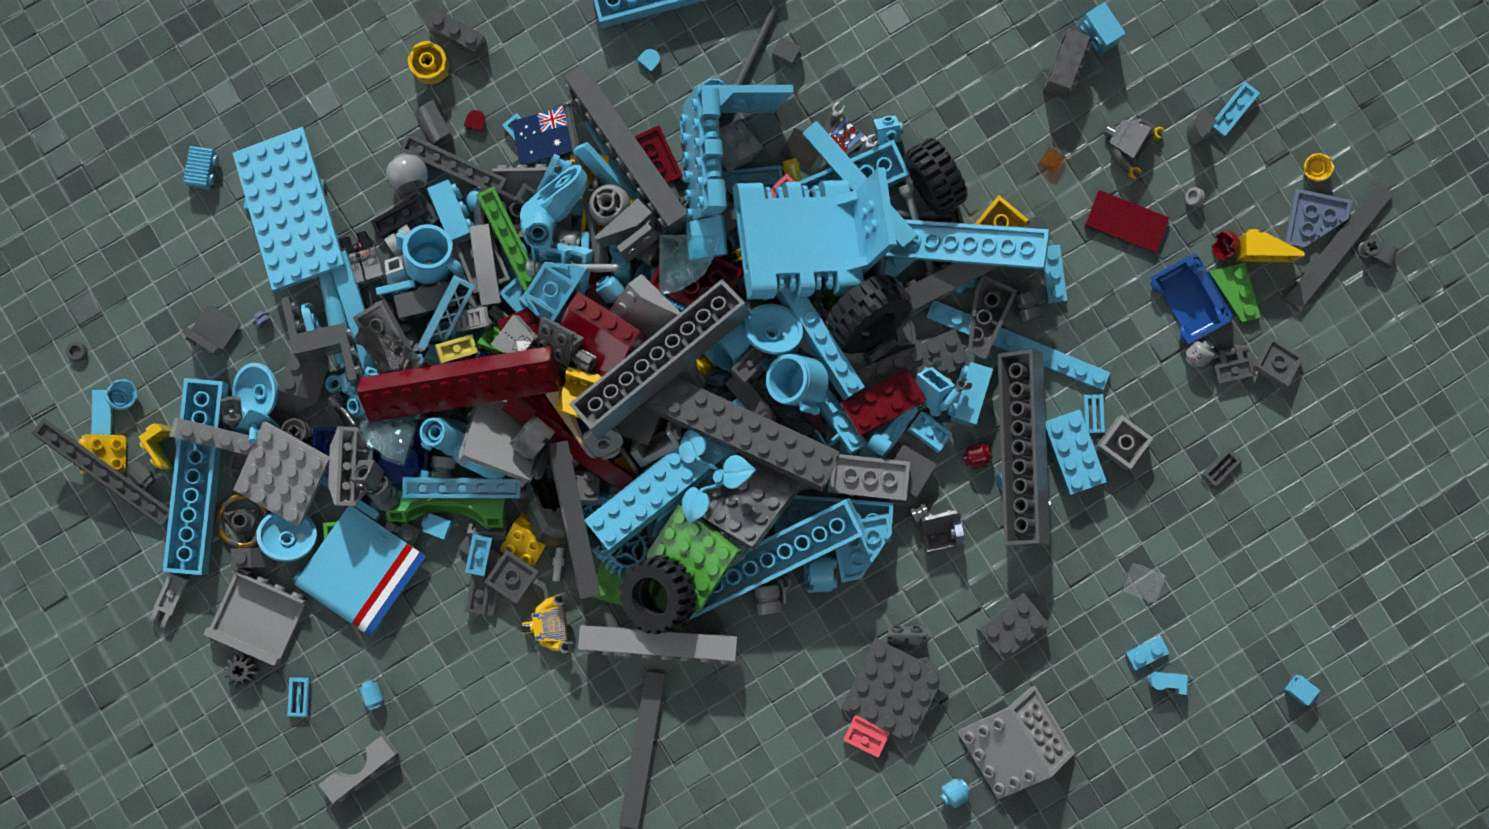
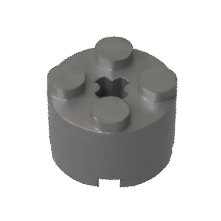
(531, 438)

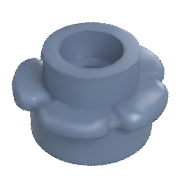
(261, 319)

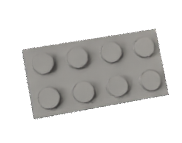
(870, 477)

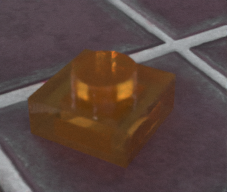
(1051, 160)

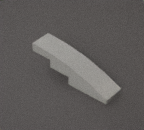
(485, 264)

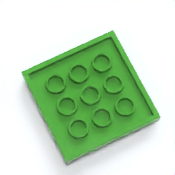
(699, 549)

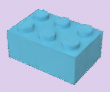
(451, 210)
(968, 405)

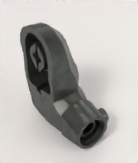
(546, 516)

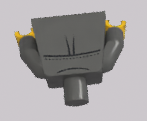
(1130, 142)

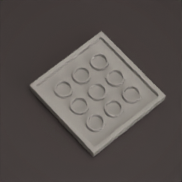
(282, 474)

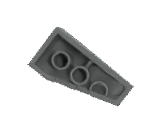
(988, 313)

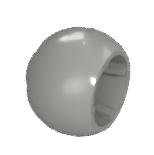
(406, 173)
(600, 196)

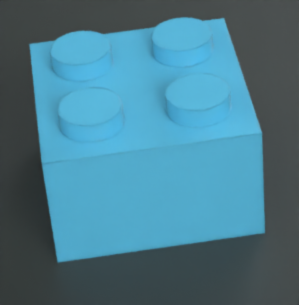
(1102, 28)

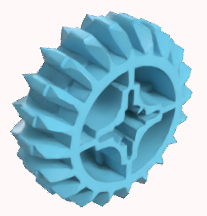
(638, 541)

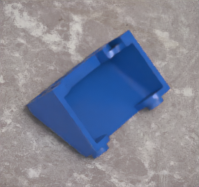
(1192, 298)

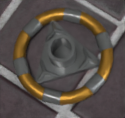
(241, 520)

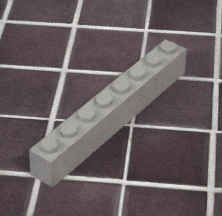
(665, 644)

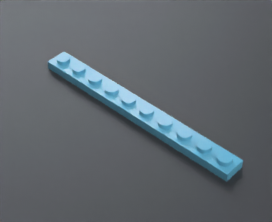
(1013, 342)

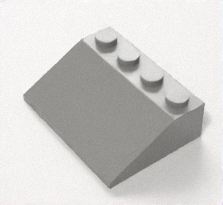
(644, 307)

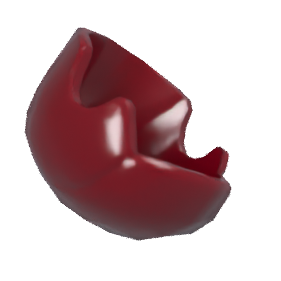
(1226, 246)

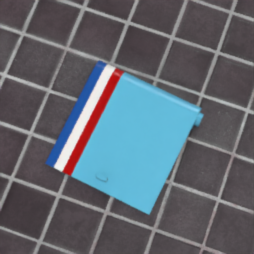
(359, 571)

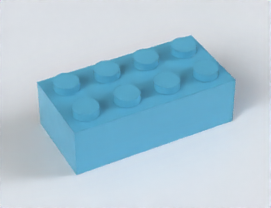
(1073, 453)

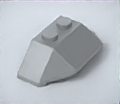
(345, 452)

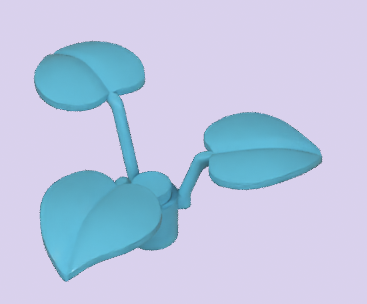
(735, 473)

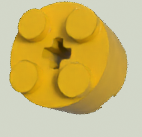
(419, 58)

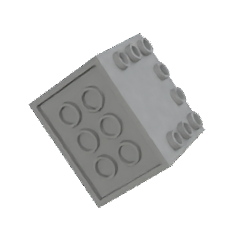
(1017, 745)

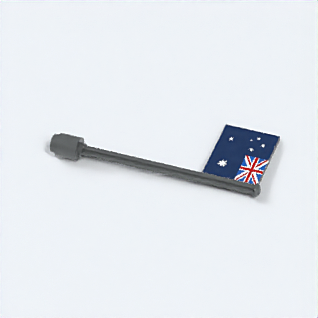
(550, 134)

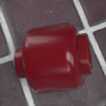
(978, 455)

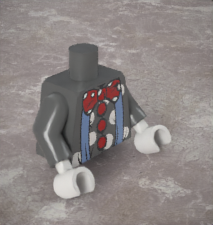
(846, 134)

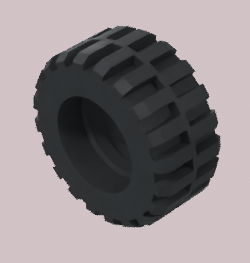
(936, 176)
(637, 598)

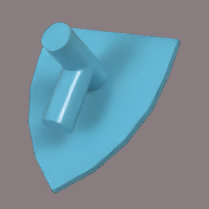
(251, 424)

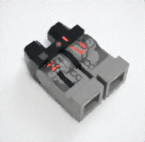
(363, 254)

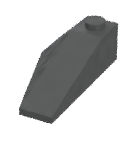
(511, 206)

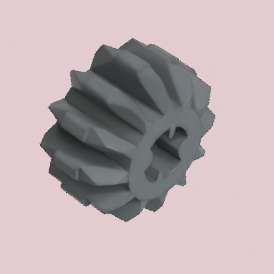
(243, 677)

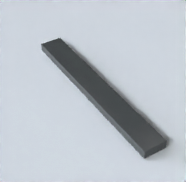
(1338, 246)
(101, 472)
(573, 519)
(642, 749)

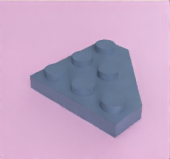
(1314, 216)

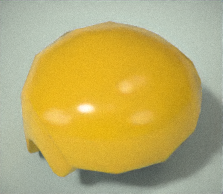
(1318, 167)

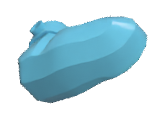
(551, 205)
(448, 437)

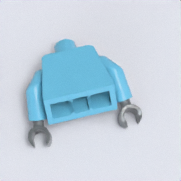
(937, 389)

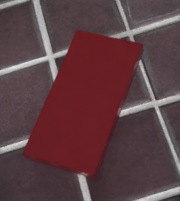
(1126, 221)

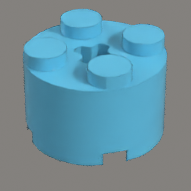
(820, 574)

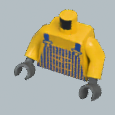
(550, 624)

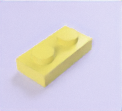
(455, 348)

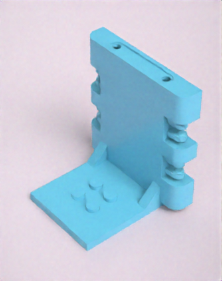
(702, 140)
(812, 237)

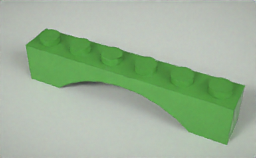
(486, 511)

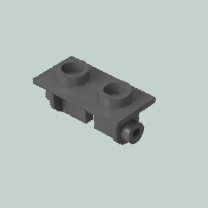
(915, 634)

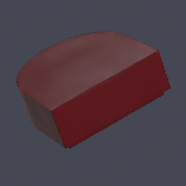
(475, 120)

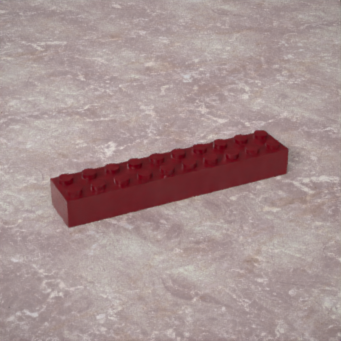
(459, 384)

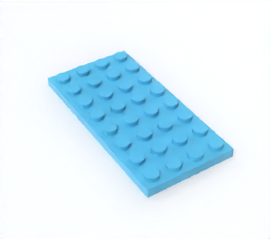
(289, 209)

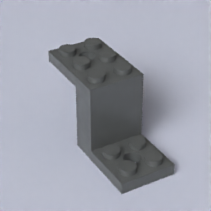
(321, 341)

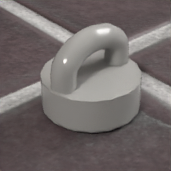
(1195, 197)

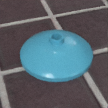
(773, 321)
(256, 388)
(275, 530)

